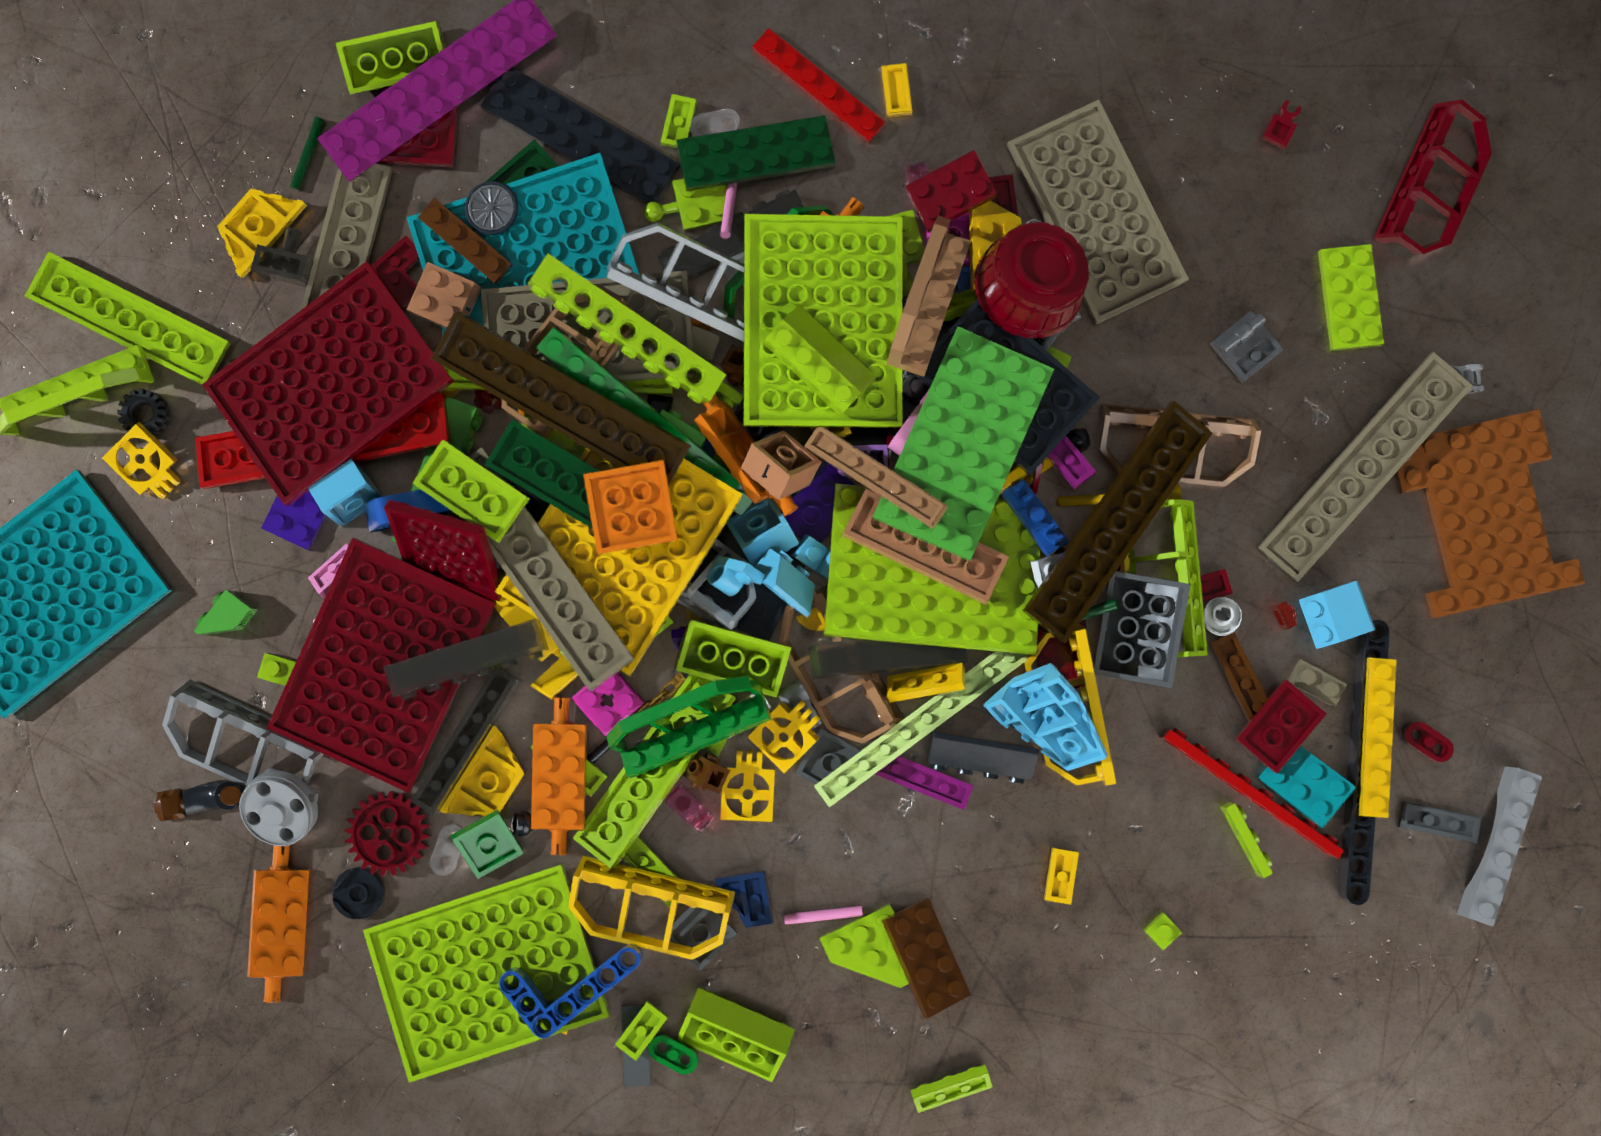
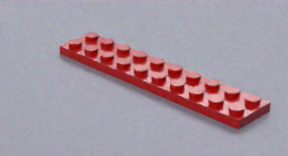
(225, 460)

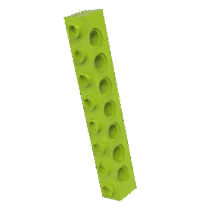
(708, 375)

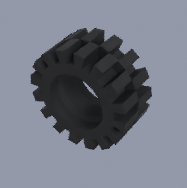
(144, 397)

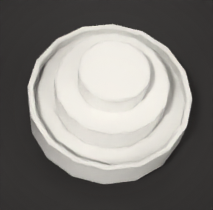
(1222, 616)

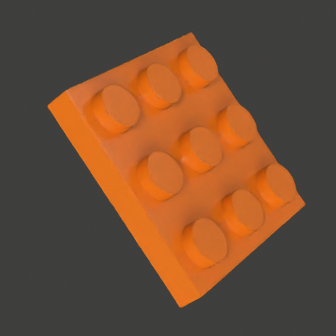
(630, 507)

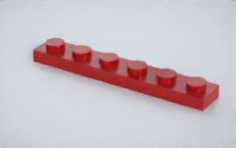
(818, 85)

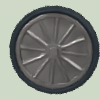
(491, 208)

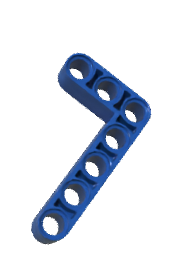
(376, 514)
(573, 996)

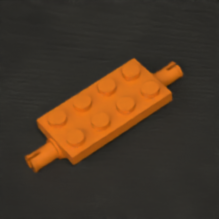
(732, 444)
(559, 776)
(278, 923)

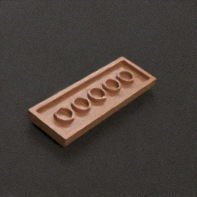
(972, 578)

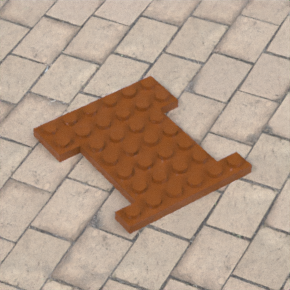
(1487, 513)

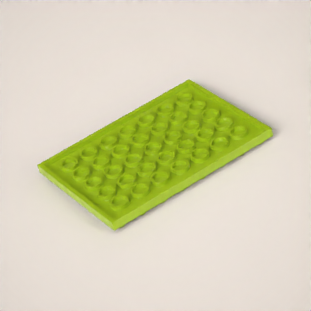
(849, 282)
(892, 603)
(447, 962)

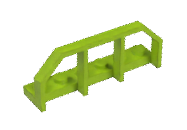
(81, 383)
(1188, 572)

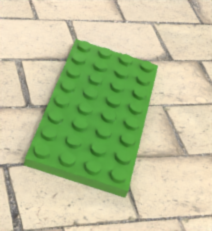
(967, 439)

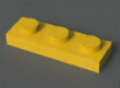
(926, 682)

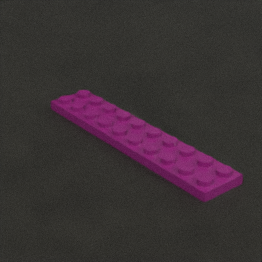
(437, 87)

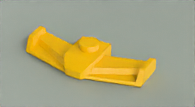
(555, 677)

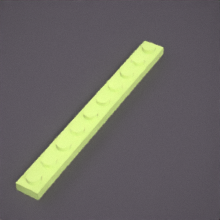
(916, 726)

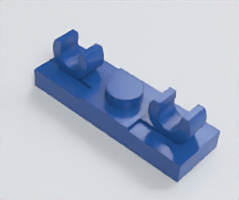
(1035, 517)

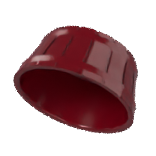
(1032, 280)

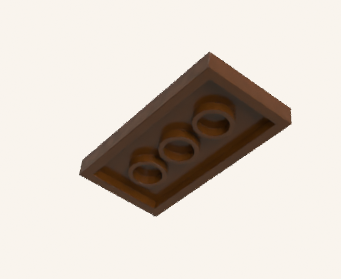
(926, 958)

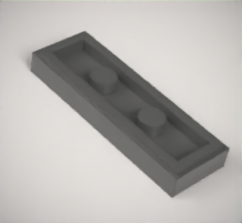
(1440, 822)
(639, 1071)

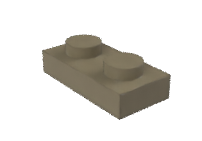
(1317, 683)

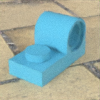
(813, 555)
(731, 574)

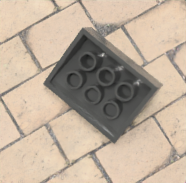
(1145, 632)

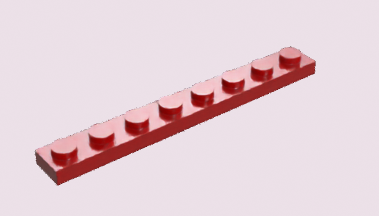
(1243, 786)

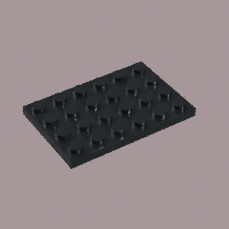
(1061, 405)

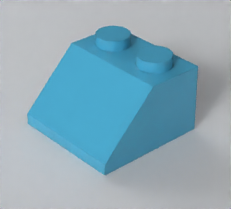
(344, 493)
(762, 528)
(787, 581)
(1337, 614)

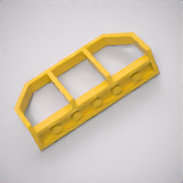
(1088, 694)
(655, 885)

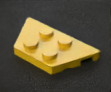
(256, 220)
(986, 226)
(487, 779)

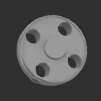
(278, 807)

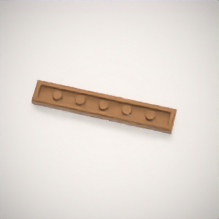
(876, 477)

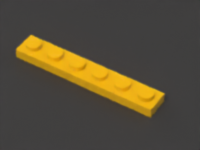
(1377, 737)

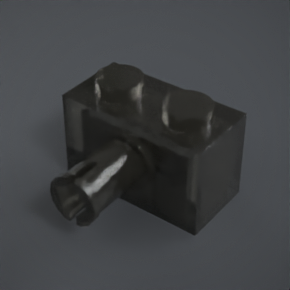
(283, 263)

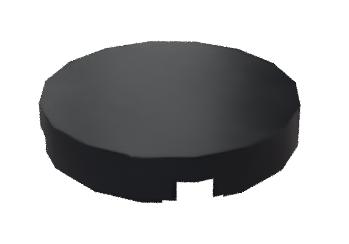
(358, 893)

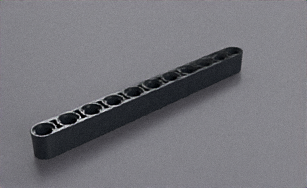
(1351, 824)

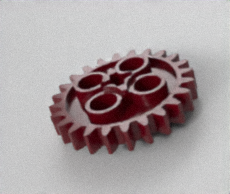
(370, 849)

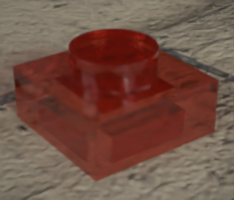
(1284, 615)

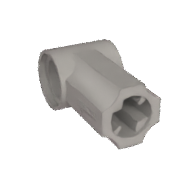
(793, 694)

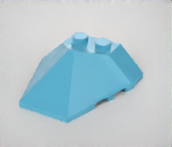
(1050, 715)

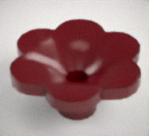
(487, 404)

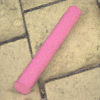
(728, 210)
(821, 915)

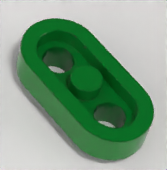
(672, 1055)

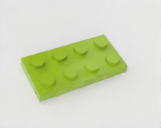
(1351, 297)
(470, 490)

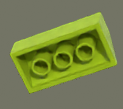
(388, 56)
(819, 359)
(726, 654)
(735, 1035)

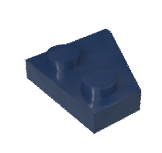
(750, 898)

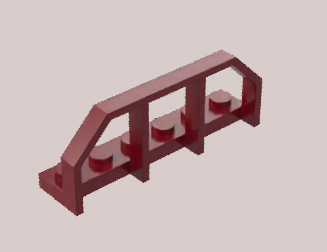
(1418, 168)

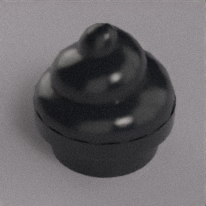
(1080, 439)
(522, 824)

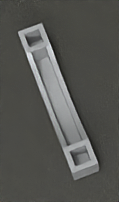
(1514, 804)

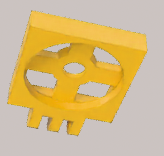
(159, 476)
(799, 721)
(749, 768)

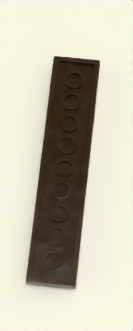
(555, 397)
(1117, 522)

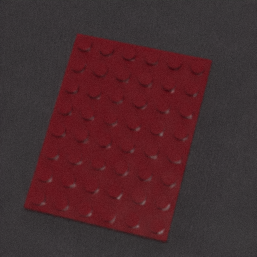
(327, 383)
(339, 689)

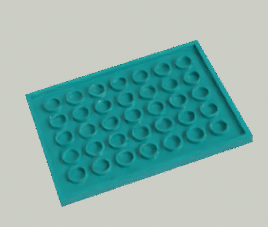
(559, 214)
(65, 587)

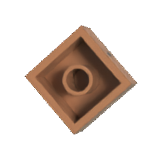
(442, 294)
(780, 464)

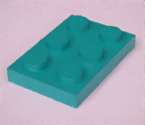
(1309, 786)

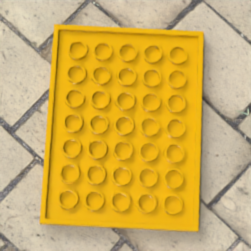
(642, 583)

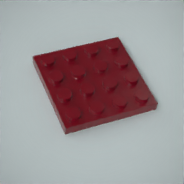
(445, 547)

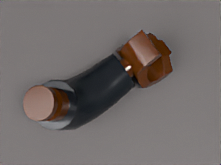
(201, 798)

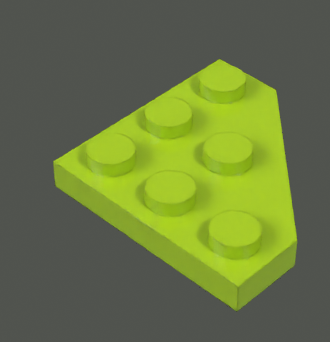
(866, 948)

